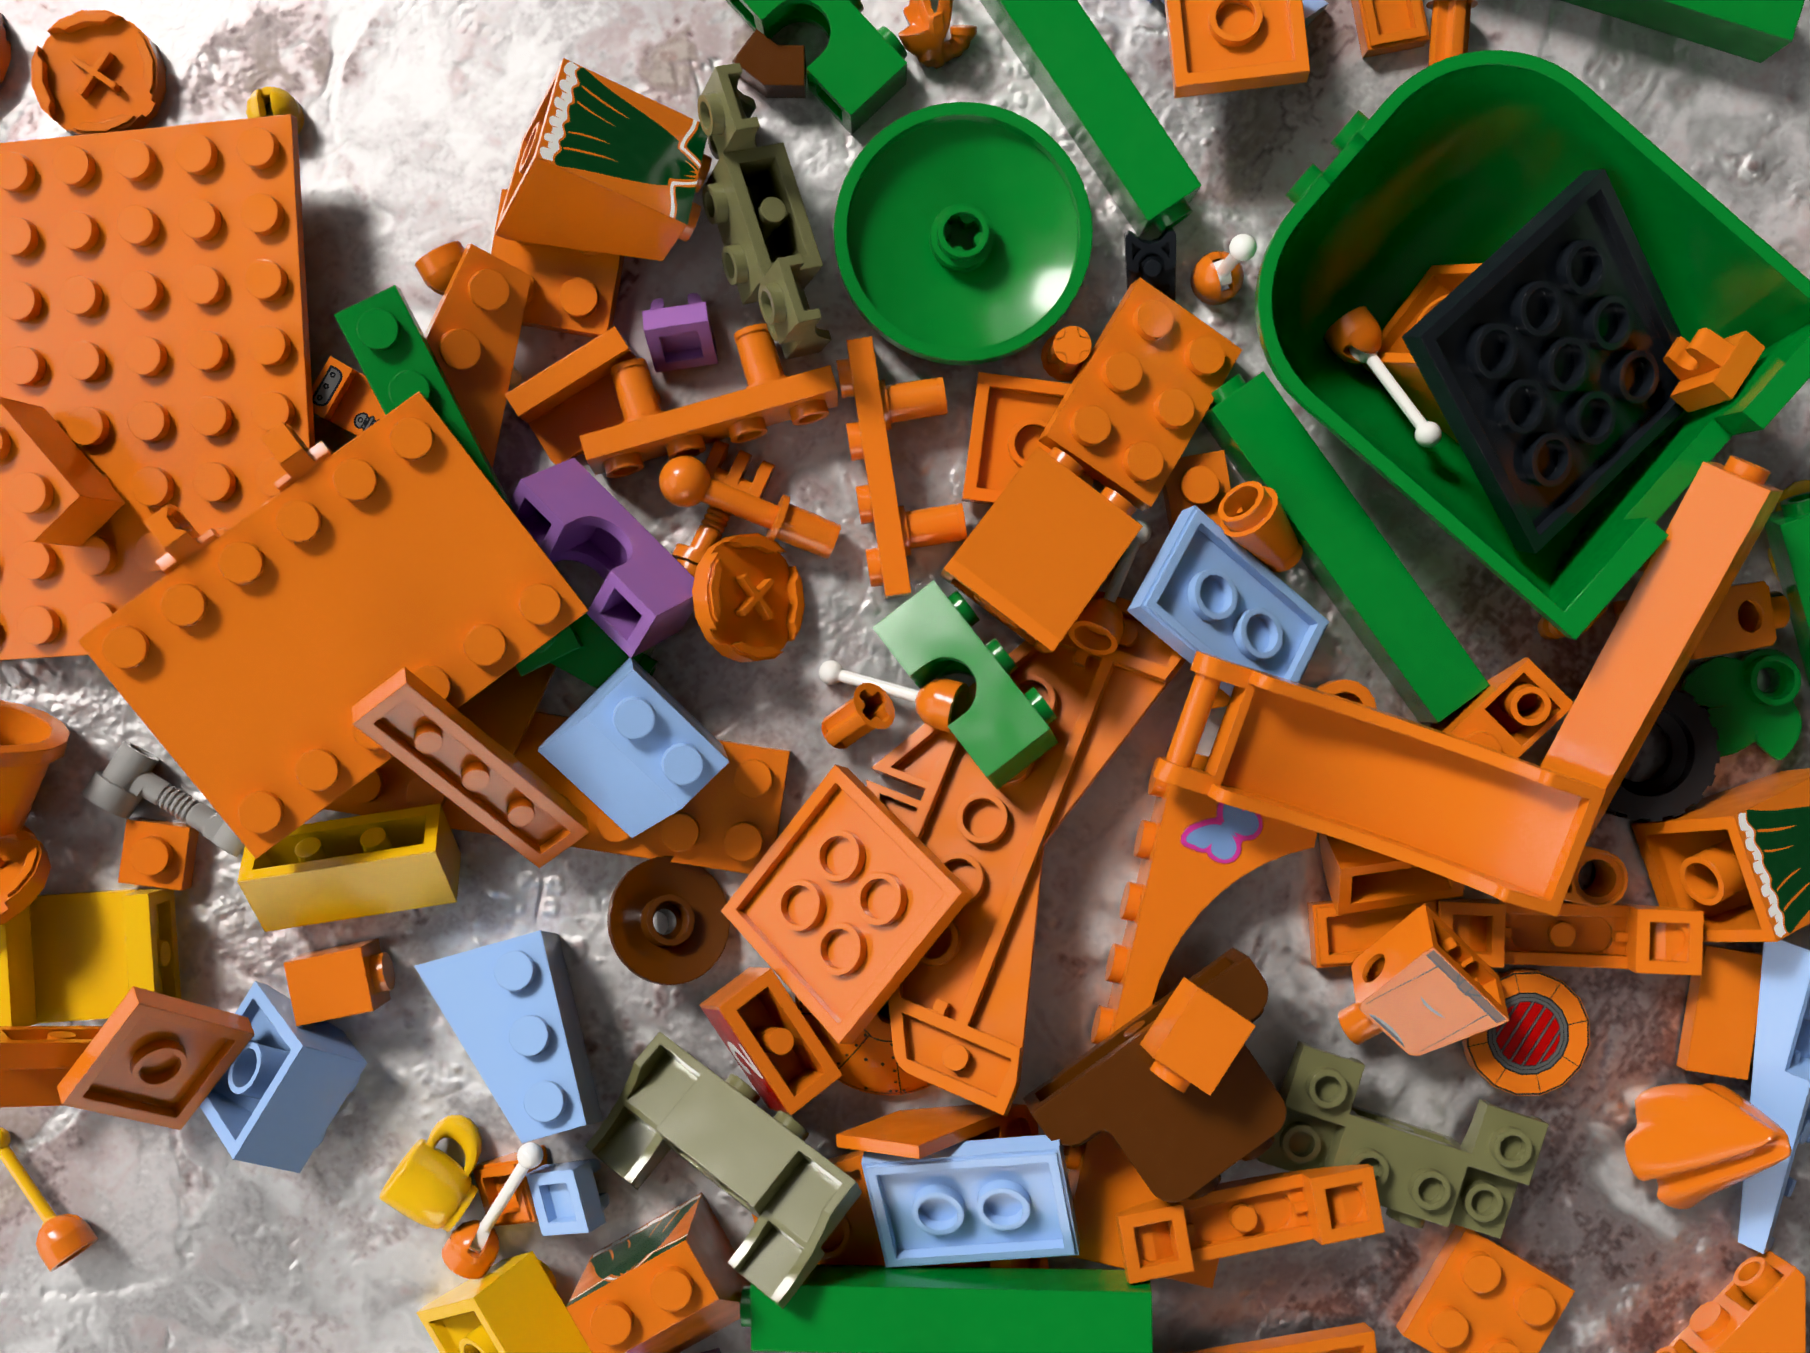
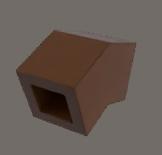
(773, 68)

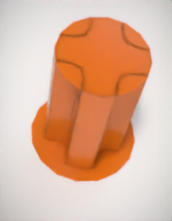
(1449, 28)
(1066, 353)
(859, 716)

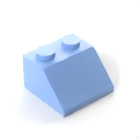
(635, 750)
(282, 1085)

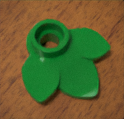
(1741, 709)

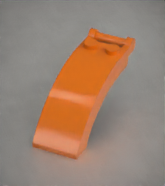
(1384, 784)

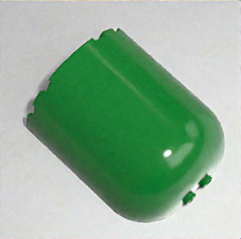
(1447, 181)

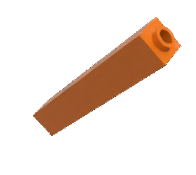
(1662, 624)

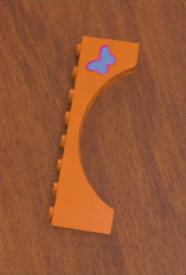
(1187, 860)

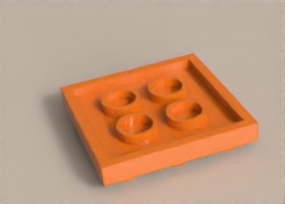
(845, 904)

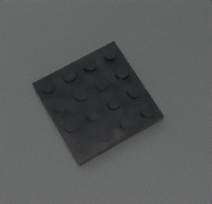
(1553, 361)

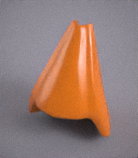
(1700, 1141)

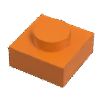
(158, 854)

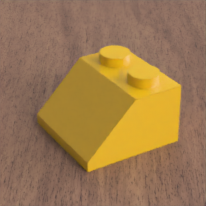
(504, 1312)

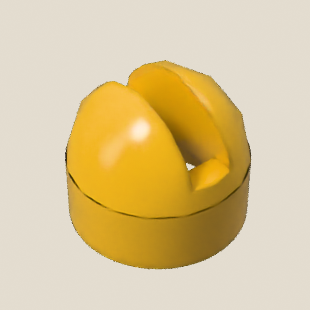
(281, 104)

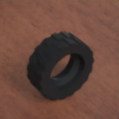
(1687, 771)

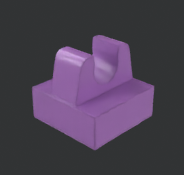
(679, 335)

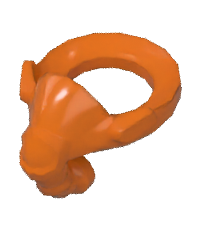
(928, 31)

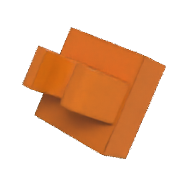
(1711, 367)

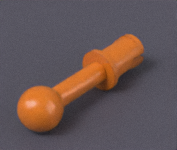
(688, 482)

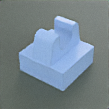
(567, 1197)

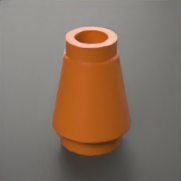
(1259, 524)

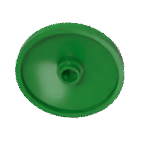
(962, 233)

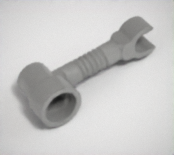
(131, 778)

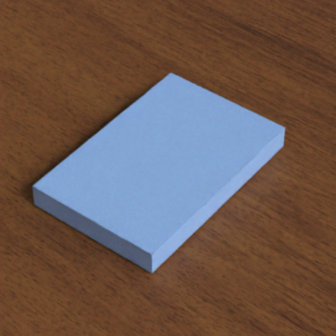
(1225, 603)
(973, 1203)

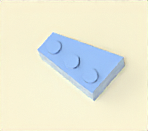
(520, 1030)

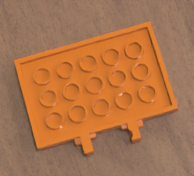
(315, 602)

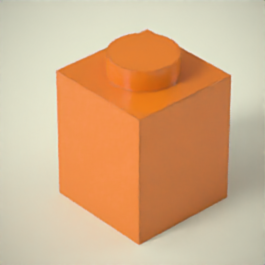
(339, 981)
(1195, 1038)

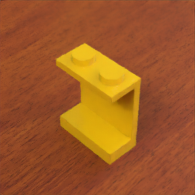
(84, 954)

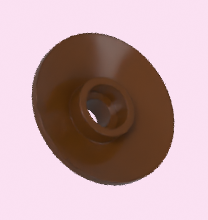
(694, 916)

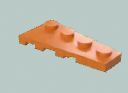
(478, 337)

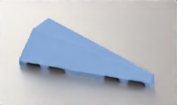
(1779, 1078)

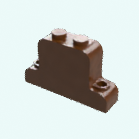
(1169, 1135)

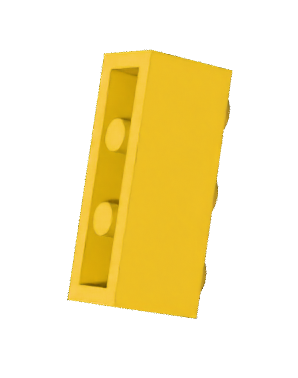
(354, 869)

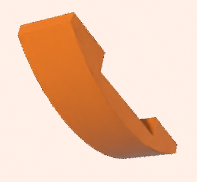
(1614, 937)
(1248, 1217)

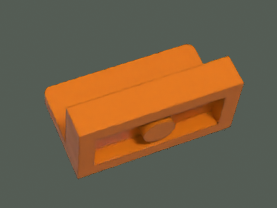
(573, 396)
(37, 1061)

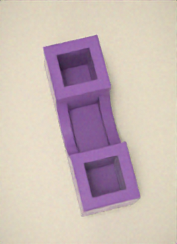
(577, 519)

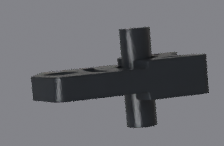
(1152, 261)

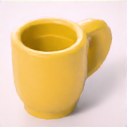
(431, 1184)

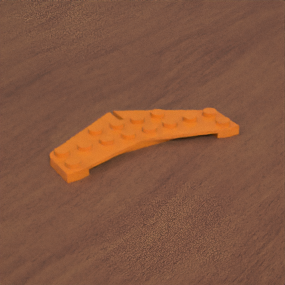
(968, 998)

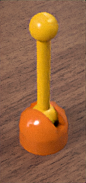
(61, 1235)

